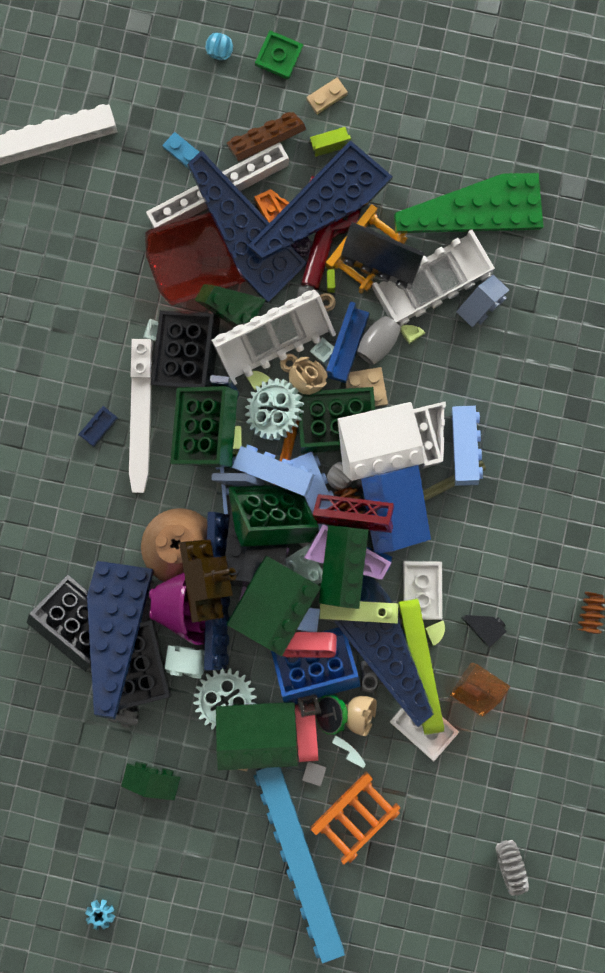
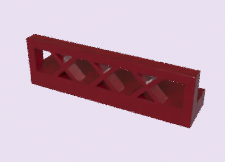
(353, 520)

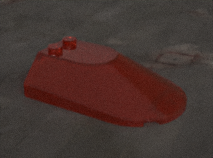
(187, 257)

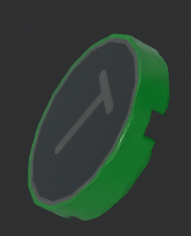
(332, 715)

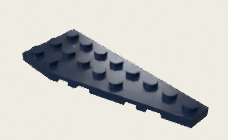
(335, 192)
(239, 225)
(114, 617)
(388, 655)

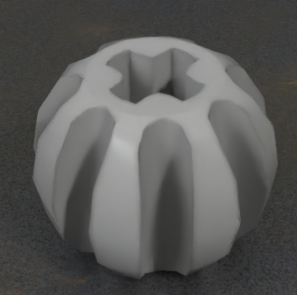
(337, 478)

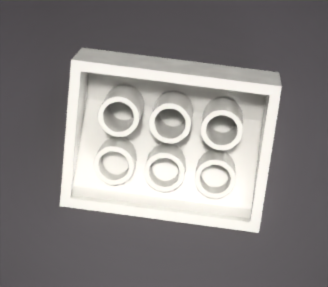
(380, 441)

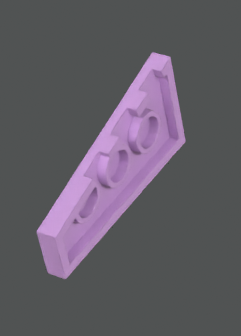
(374, 565)

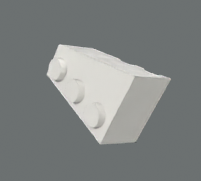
(431, 426)

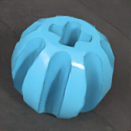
(219, 46)
(104, 919)

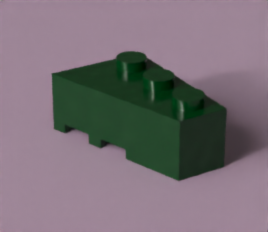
(229, 305)

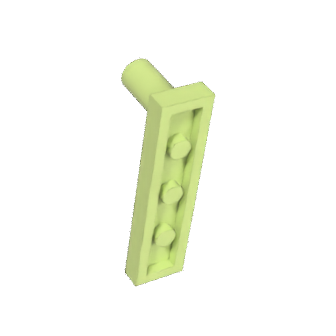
(367, 612)

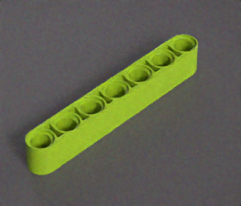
(417, 642)

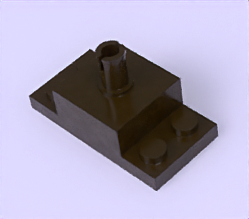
(205, 579)

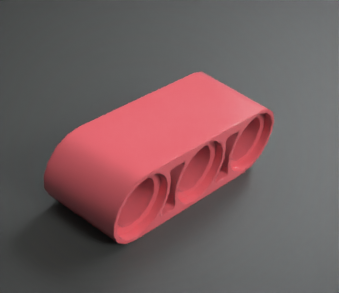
(312, 645)
(306, 737)

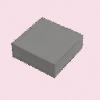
(314, 773)

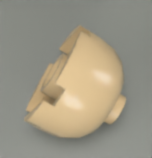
(307, 376)
(360, 714)

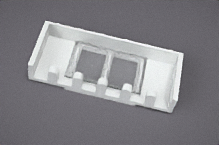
(438, 278)
(273, 335)

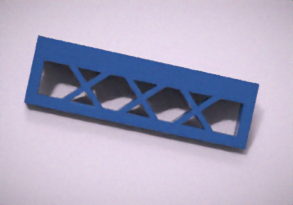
(347, 343)

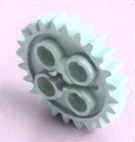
(272, 427)
(214, 685)

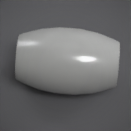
(378, 340)

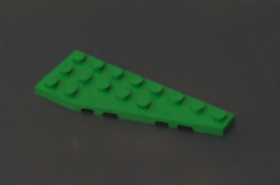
(494, 204)

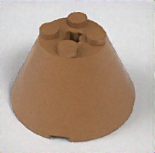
(161, 536)

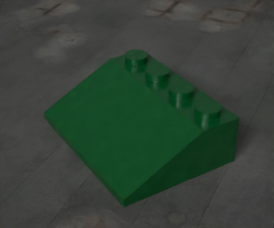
(321, 412)
(204, 426)
(271, 516)
(273, 605)
(256, 736)

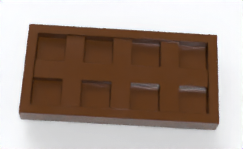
(266, 136)

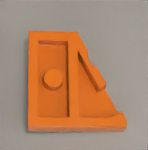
(270, 204)

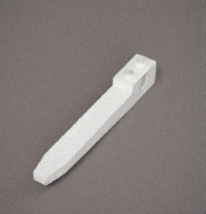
(140, 413)

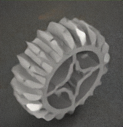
(512, 867)

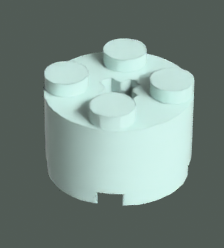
(184, 660)

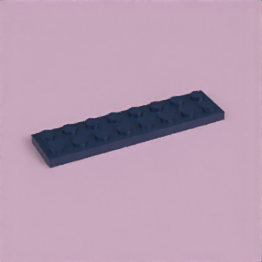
(216, 629)

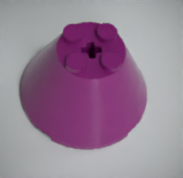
(172, 610)

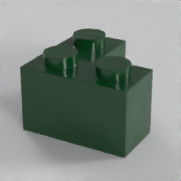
(150, 781)

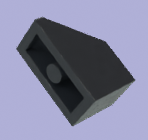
(486, 628)

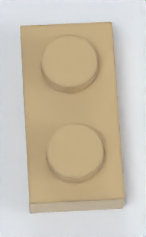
(327, 95)

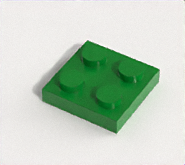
(279, 54)

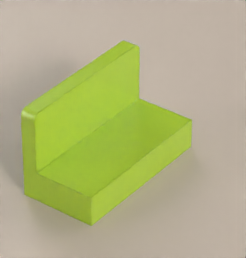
(329, 141)

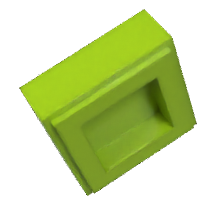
(331, 281)

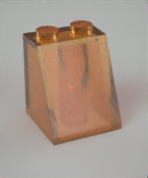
(479, 689)

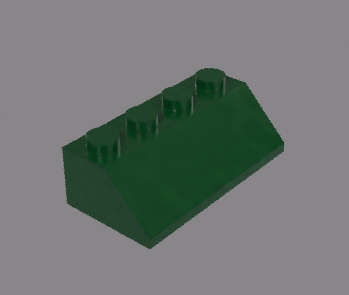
(343, 567)

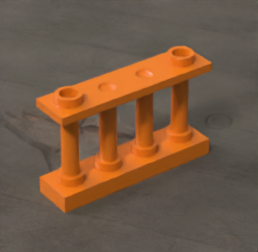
(336, 812)

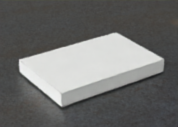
(424, 582)
(430, 744)

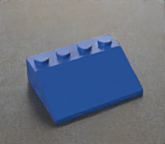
(409, 514)
(317, 676)

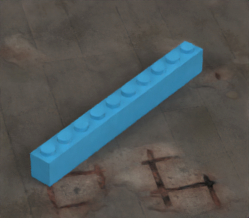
(300, 863)

